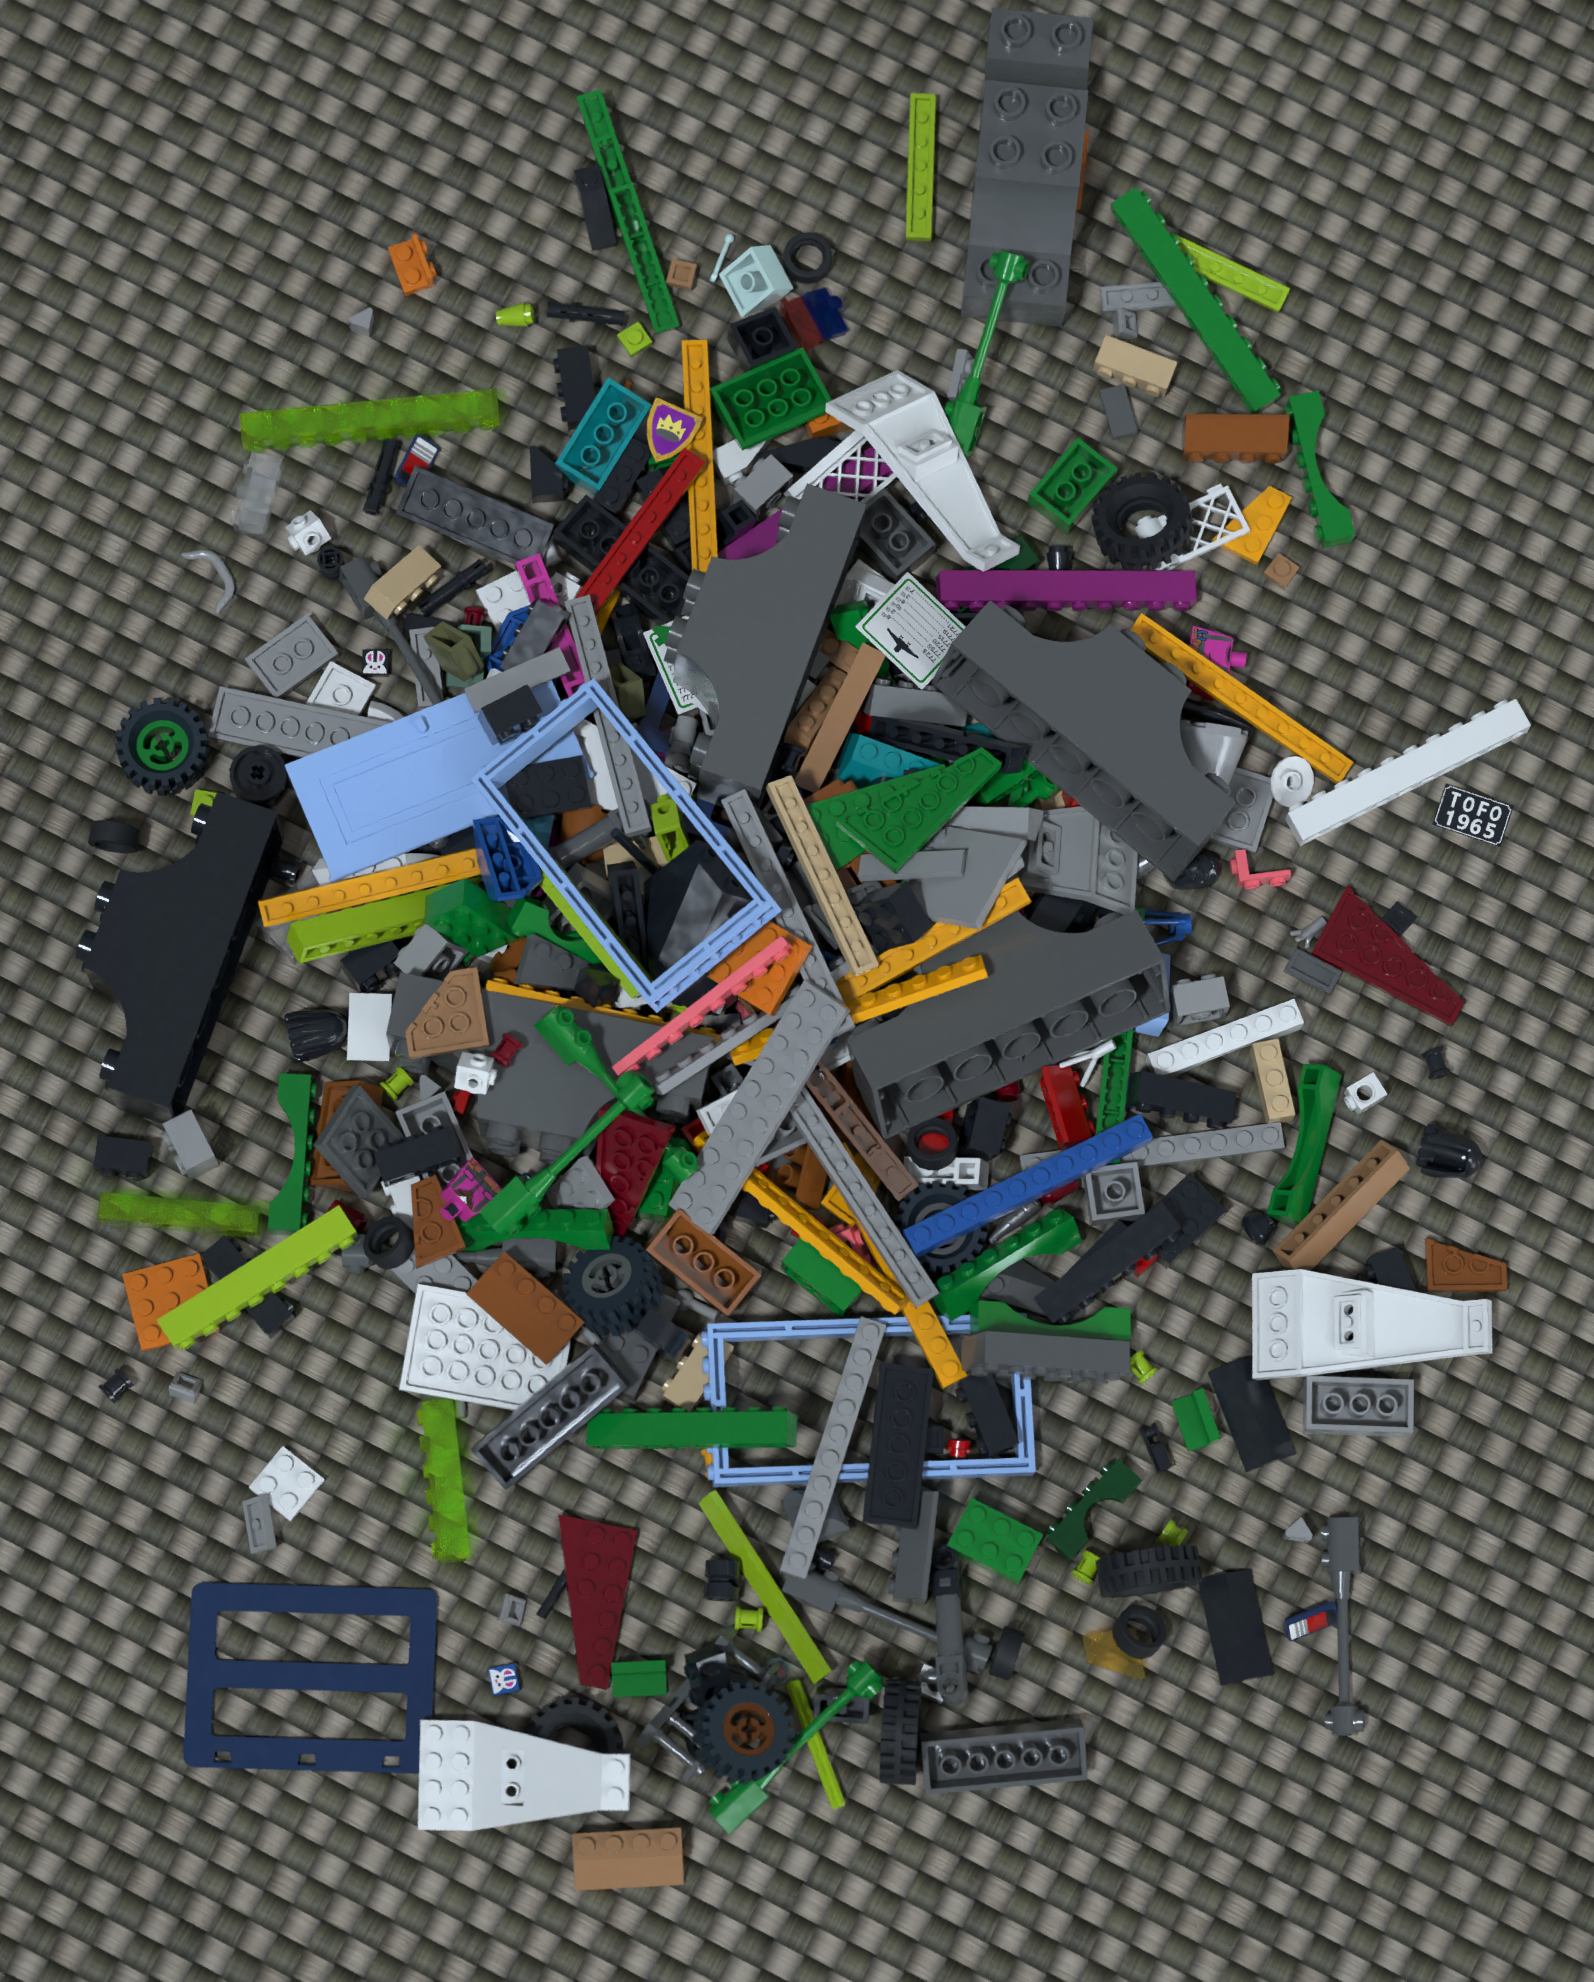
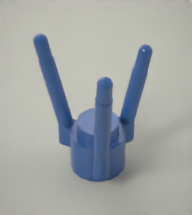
(1177, 923)

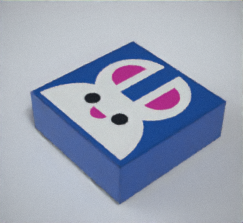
(503, 1680)

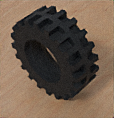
(1139, 495)
(1148, 1571)
(581, 1714)
(900, 1732)

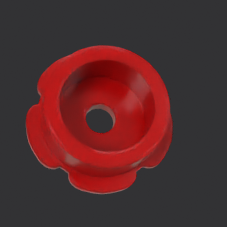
(958, 1447)

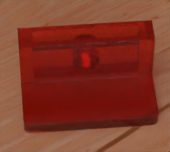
(801, 323)

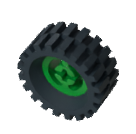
(156, 719)

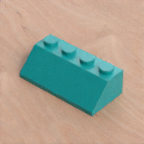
(602, 436)
(870, 759)

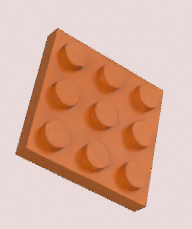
(769, 989)
(160, 1290)

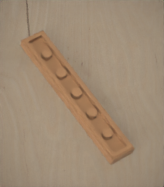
(839, 719)

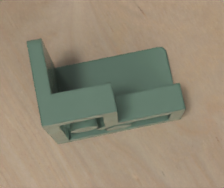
(482, 641)

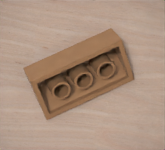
(627, 1859)

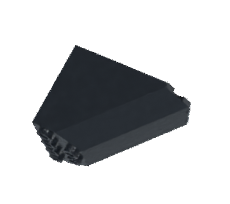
(685, 906)

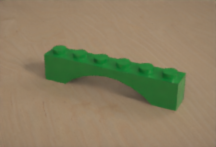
(1332, 518)
(1317, 1097)
(286, 1208)
(579, 1227)
(962, 1287)
(998, 1317)

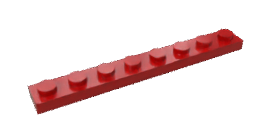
(642, 528)

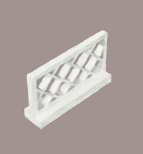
(834, 460)

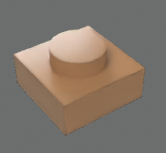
(681, 274)
(1281, 571)

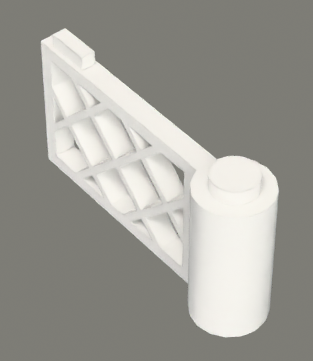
(1150, 526)

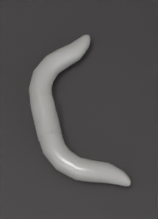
(222, 571)

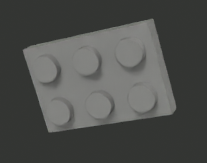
(291, 657)
(1247, 817)
(580, 1188)
(444, 1273)

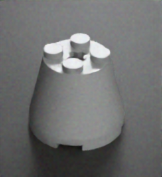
(1213, 747)

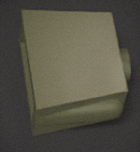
(454, 651)
(628, 691)

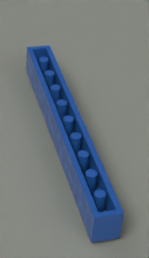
(1027, 1186)

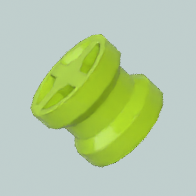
(1172, 1534)

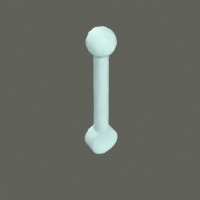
(729, 238)

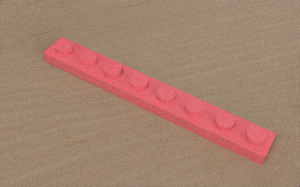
(711, 1001)

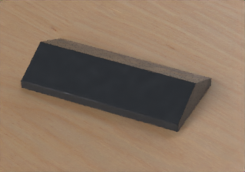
(1251, 1415)
(1235, 1627)

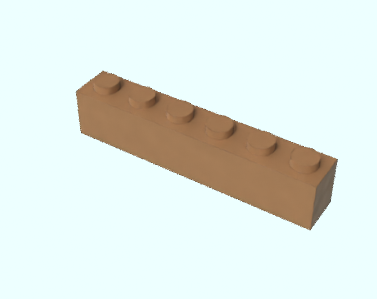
(1342, 1208)

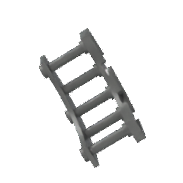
(670, 1716)

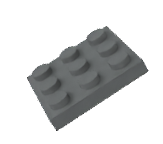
(353, 1137)

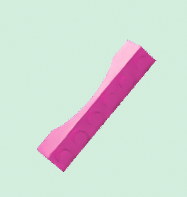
(538, 586)

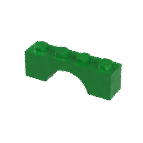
(844, 620)
(532, 917)

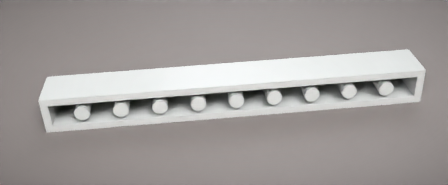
(1407, 772)

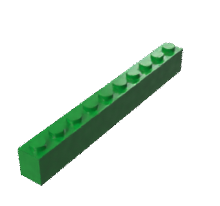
(1195, 301)

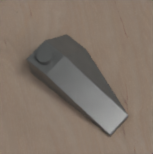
(1018, 1287)

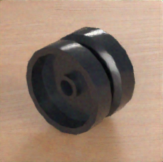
(257, 762)

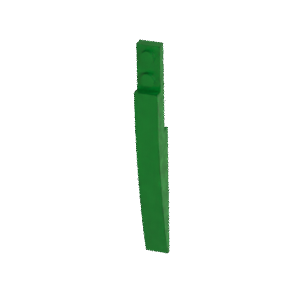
(627, 212)
(1115, 1079)

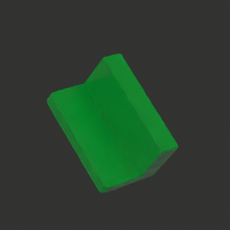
(1195, 1420)
(639, 1678)

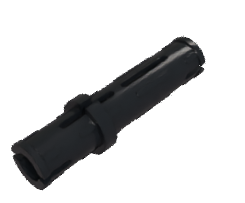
(555, 310)
(378, 486)
(457, 584)
(1210, 714)

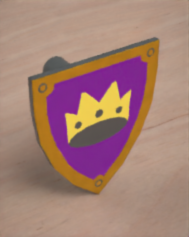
(670, 429)

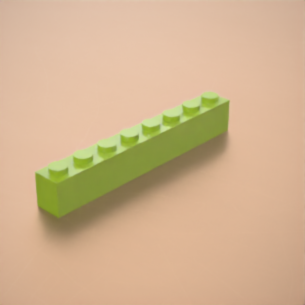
(360, 925)
(257, 1278)

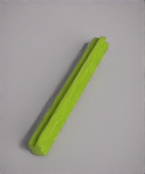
(816, 1745)

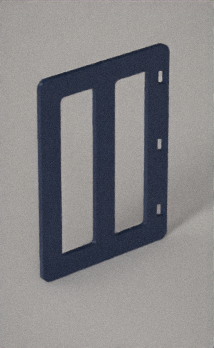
(208, 1673)

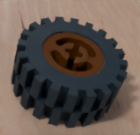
(721, 1740)

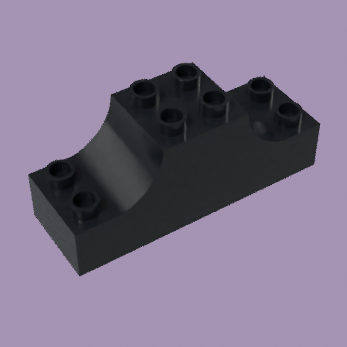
(172, 951)

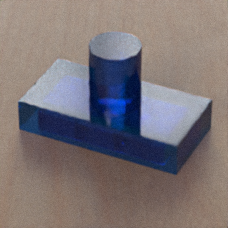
(825, 313)

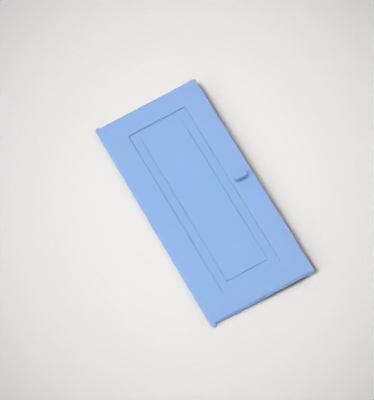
(405, 783)

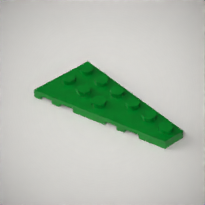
(826, 812)
(916, 812)

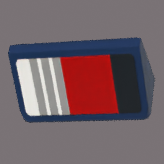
(420, 454)
(1310, 1621)

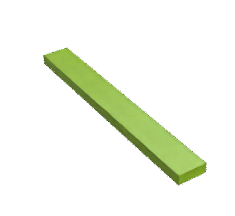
(765, 1587)

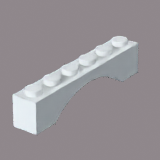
(1255, 1028)

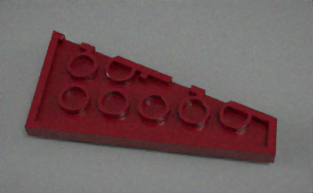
(1376, 955)
(627, 1161)
(596, 1582)

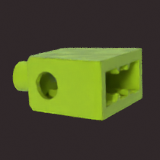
(666, 819)

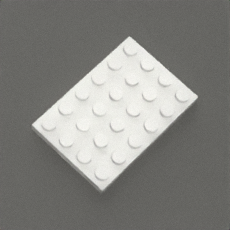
(467, 1355)

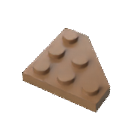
(450, 1019)

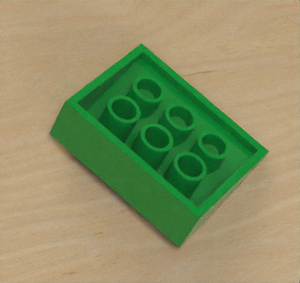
(770, 399)

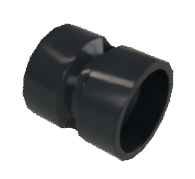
(721, 1580)

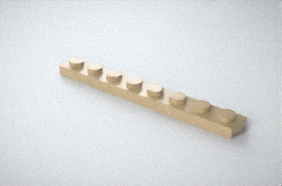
(822, 876)

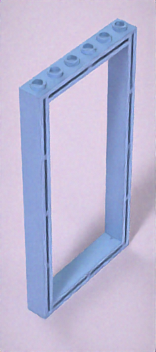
(536, 741)
(714, 1391)

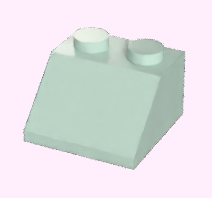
(755, 280)

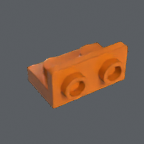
(411, 265)

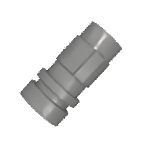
(682, 742)

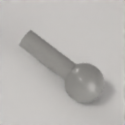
(688, 1302)

